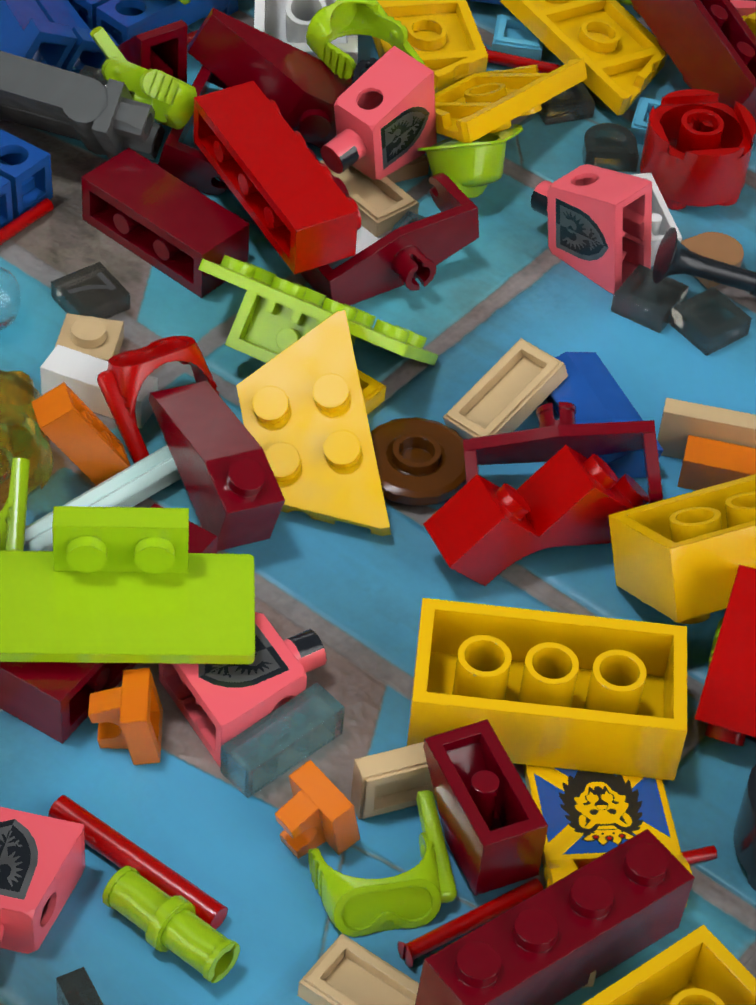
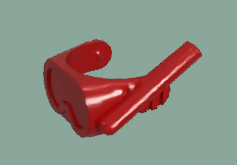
(128, 372)

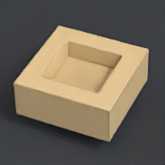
(92, 335)

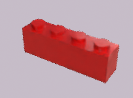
(276, 177)

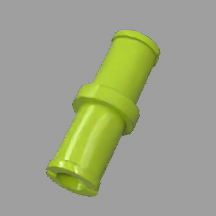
(171, 924)

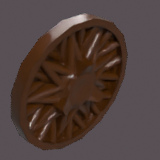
(419, 461)

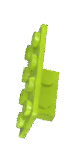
(282, 312)
(126, 593)

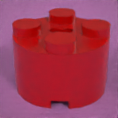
(698, 149)

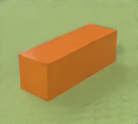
(80, 434)
(714, 462)

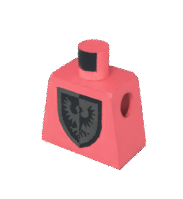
(384, 117)
(598, 222)
(232, 697)
(37, 875)

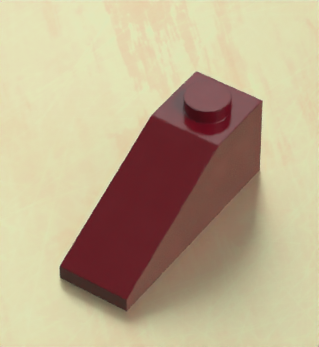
(289, 76)
(219, 464)

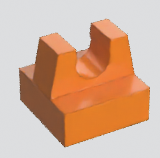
(130, 716)
(316, 814)

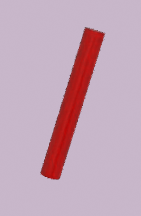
(126, 853)

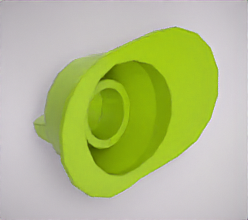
(471, 164)

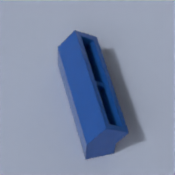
(599, 401)

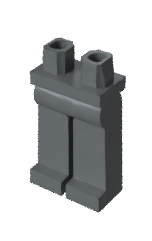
(77, 107)

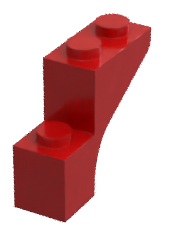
(558, 506)

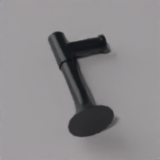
(677, 259)

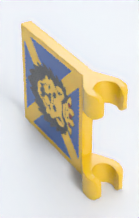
(596, 813)

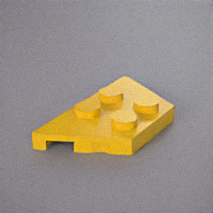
(441, 35)
(616, 47)
(493, 98)
(316, 428)

